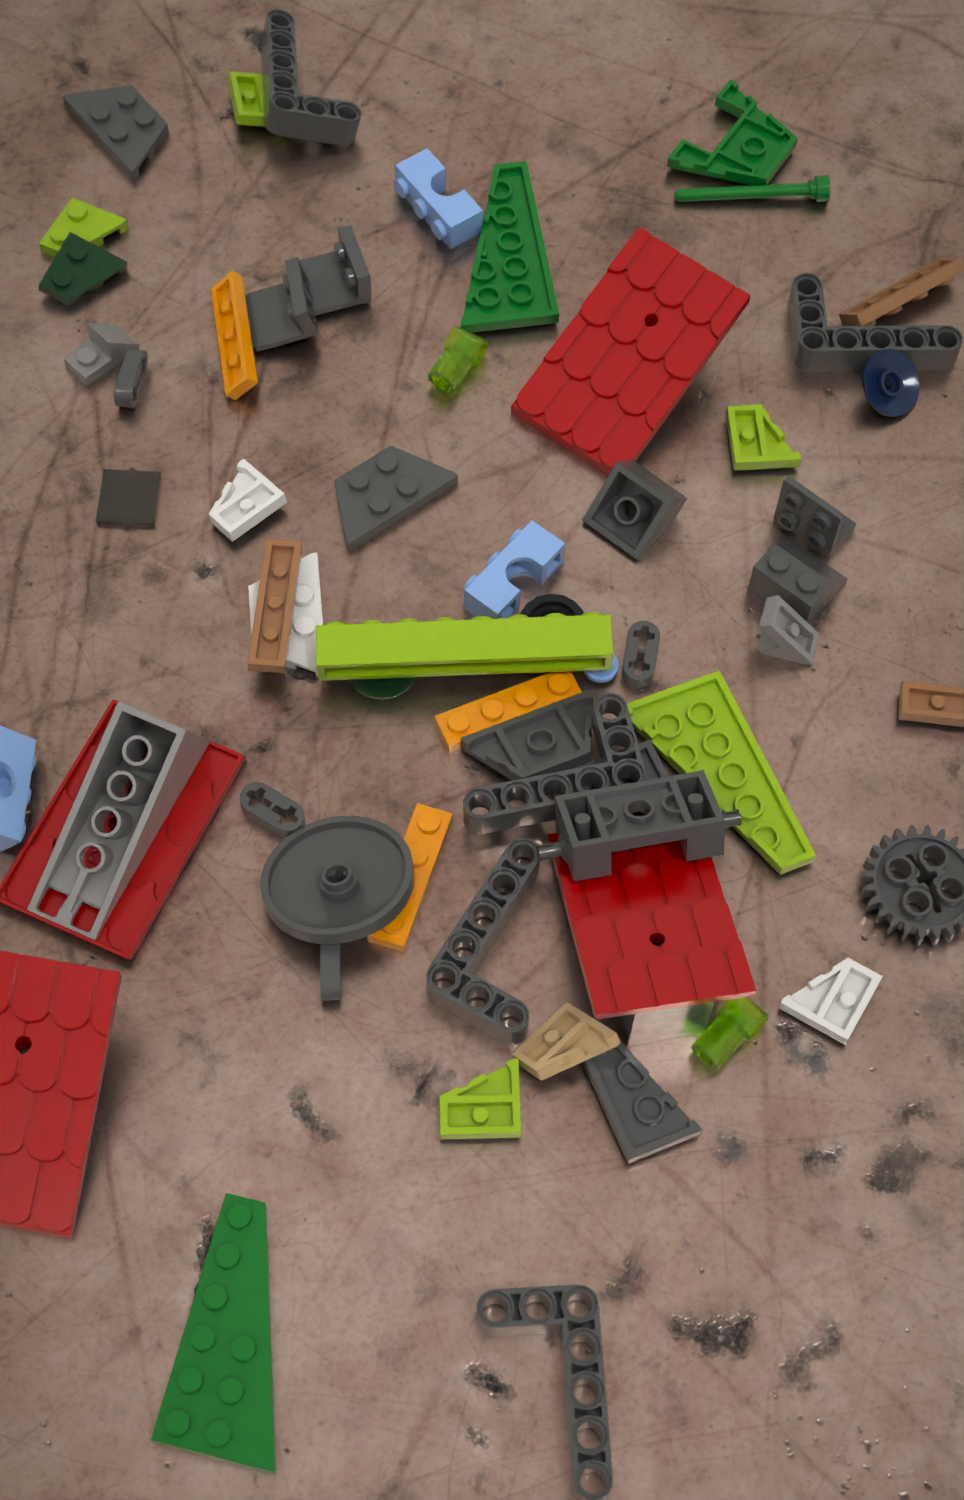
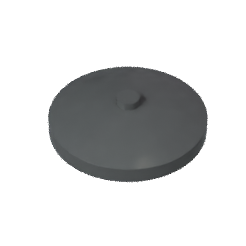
(337, 880)

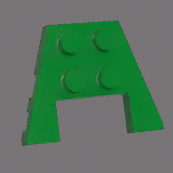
(748, 152)

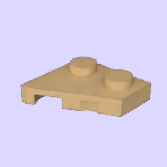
(564, 1042)

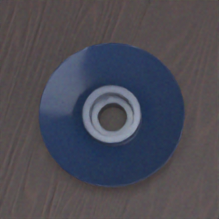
(900, 379)

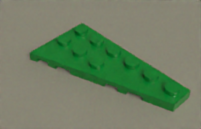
(511, 267)
(222, 1372)

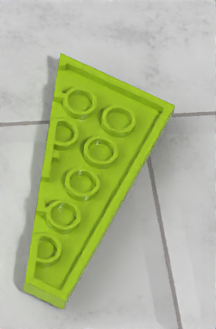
(704, 729)

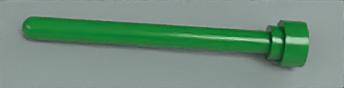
(815, 189)

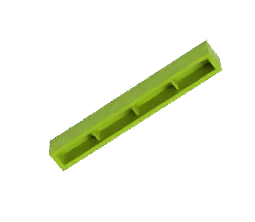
(464, 646)

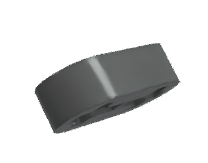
(131, 378)
(647, 655)
(277, 803)
(330, 972)

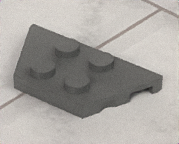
(120, 124)
(387, 491)
(538, 741)

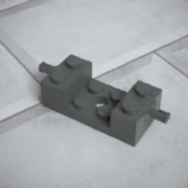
(602, 822)

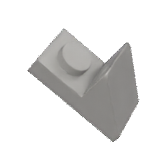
(100, 353)
(786, 633)

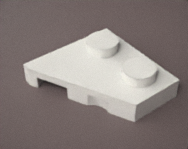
(834, 1000)

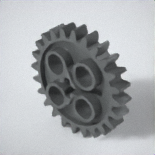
(893, 894)

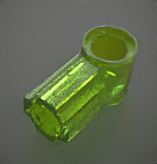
(460, 353)
(735, 1023)

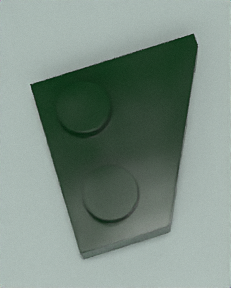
(79, 269)

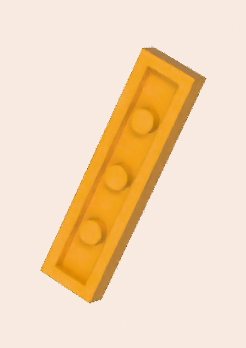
(234, 335)
(504, 706)
(425, 840)

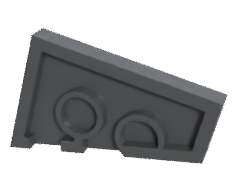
(636, 1106)

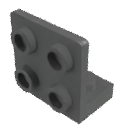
(339, 277)
(283, 310)
(812, 518)

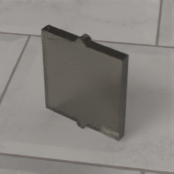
(128, 497)

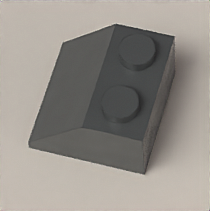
(634, 508)
(796, 577)

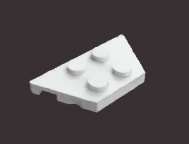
(305, 617)

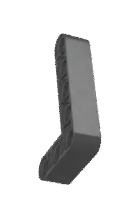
(284, 108)
(850, 347)
(534, 789)
(480, 941)
(575, 1371)

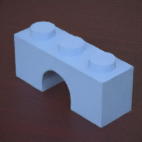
(450, 217)
(529, 553)
(16, 767)

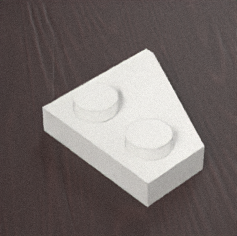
(245, 502)

